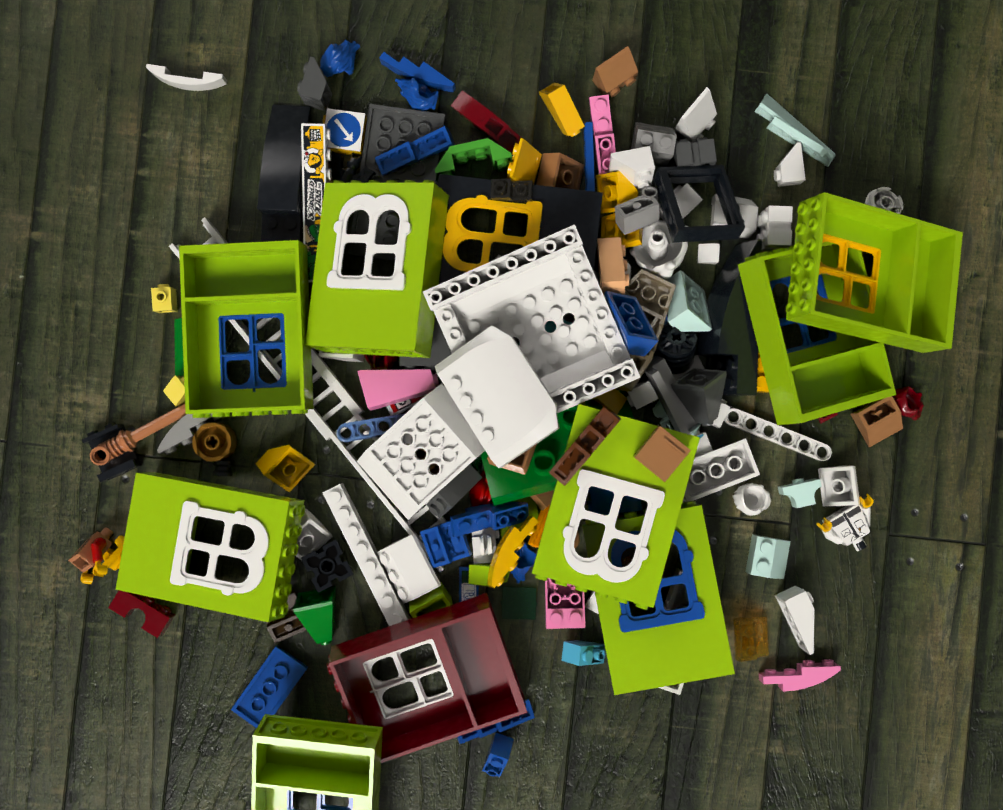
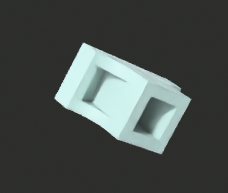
(801, 492)

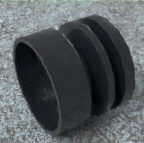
(676, 348)

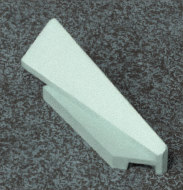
(793, 131)

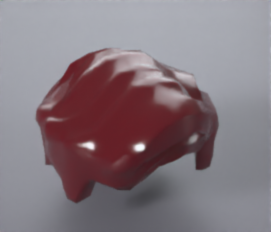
(909, 402)

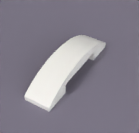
(209, 80)

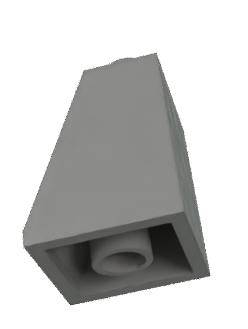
(659, 138)

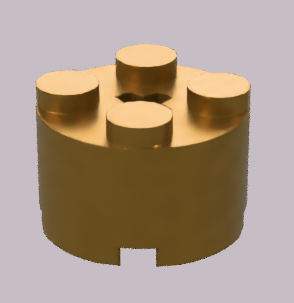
(209, 432)

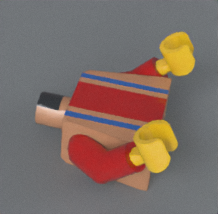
(92, 554)

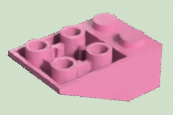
(563, 606)

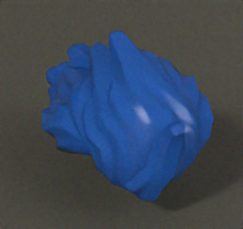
(339, 58)
(417, 94)
(525, 561)

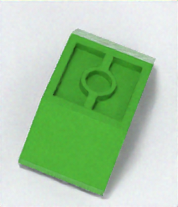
(474, 150)

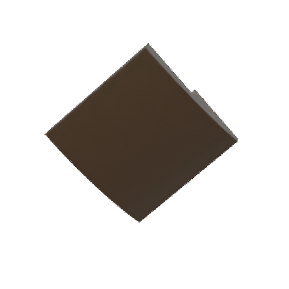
(288, 625)

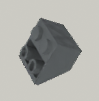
(313, 87)

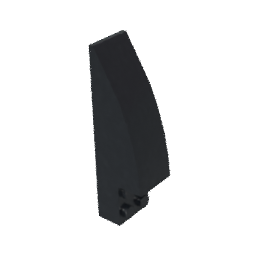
(281, 175)
(732, 330)

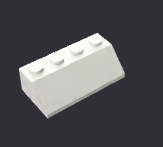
(720, 470)

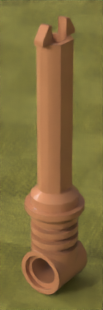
(128, 440)

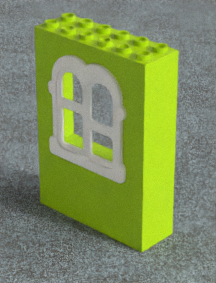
(371, 311)
(614, 470)
(163, 535)

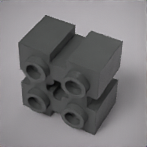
(694, 154)

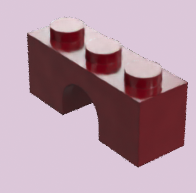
(156, 616)

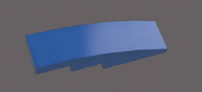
(424, 74)
(501, 726)

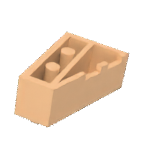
(612, 265)

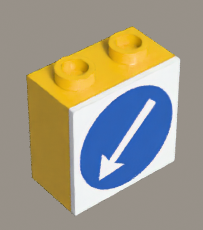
(346, 131)

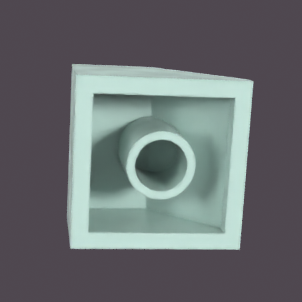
(767, 557)

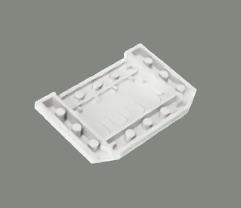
(499, 395)

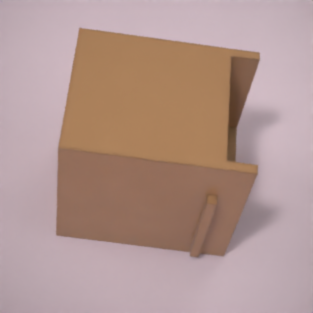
(661, 453)

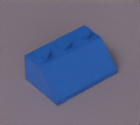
(631, 323)

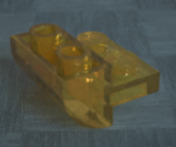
(750, 638)

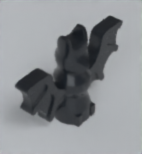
(348, 173)

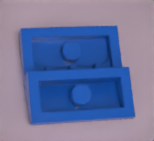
(443, 546)

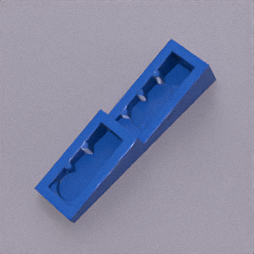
(415, 151)

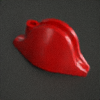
(480, 493)

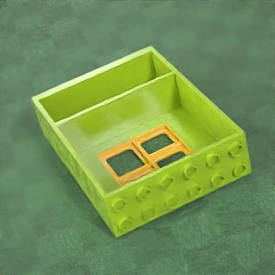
(910, 278)

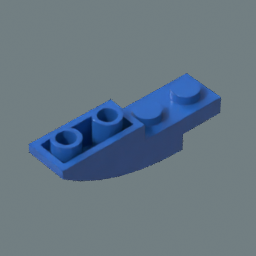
(488, 516)

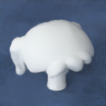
(658, 252)

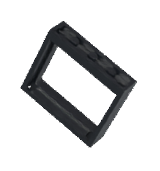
(698, 174)

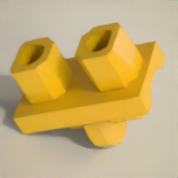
(113, 558)

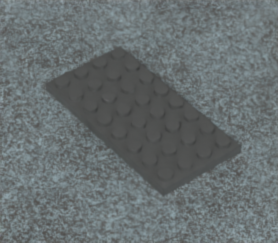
(385, 130)

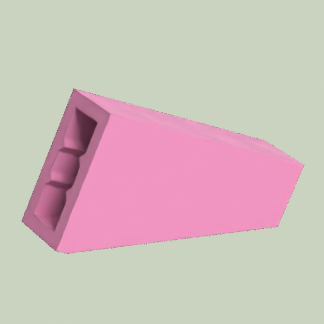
(395, 386)

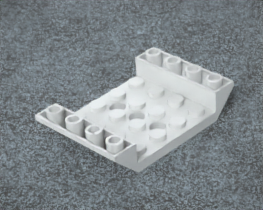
(437, 429)

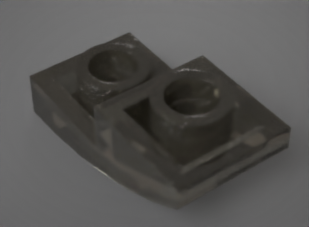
(511, 190)

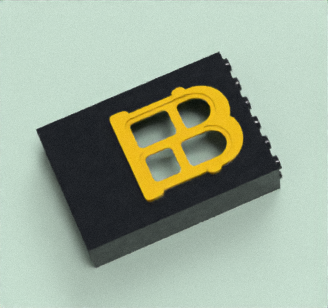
(548, 213)

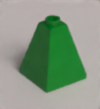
(317, 613)

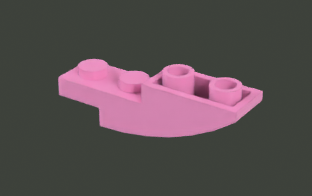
(602, 131)
(807, 675)

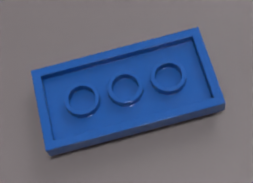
(269, 686)

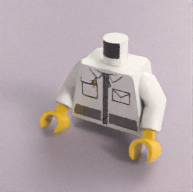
(849, 524)

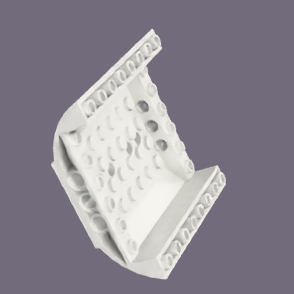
(523, 294)

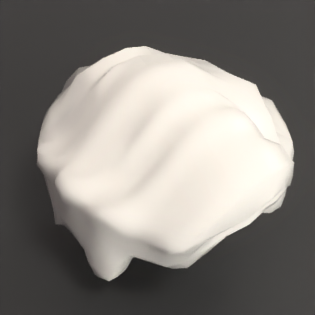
(751, 499)

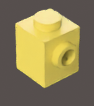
(164, 299)

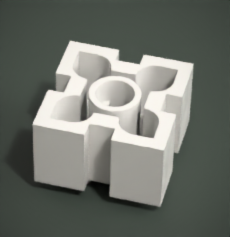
(775, 227)

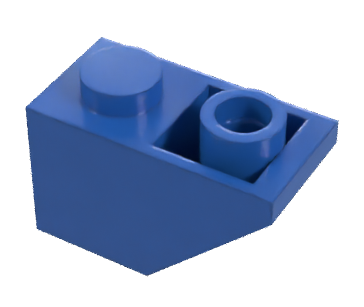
(497, 755)

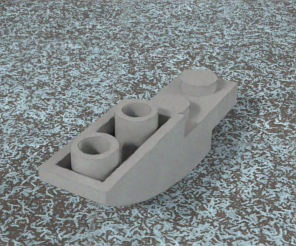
(182, 433)

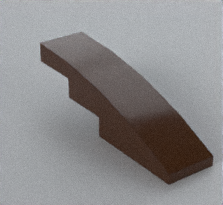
(584, 445)

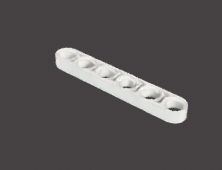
(778, 431)

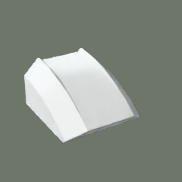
(748, 211)

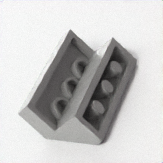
(661, 381)

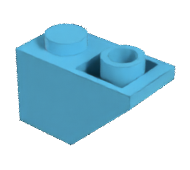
(583, 652)

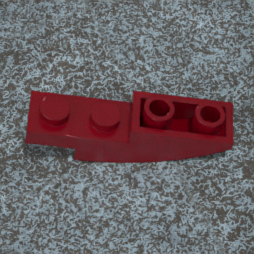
(486, 121)

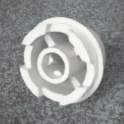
(885, 199)

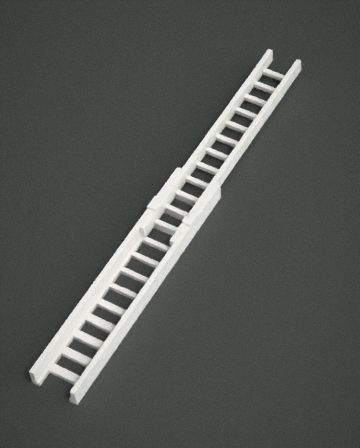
(317, 420)

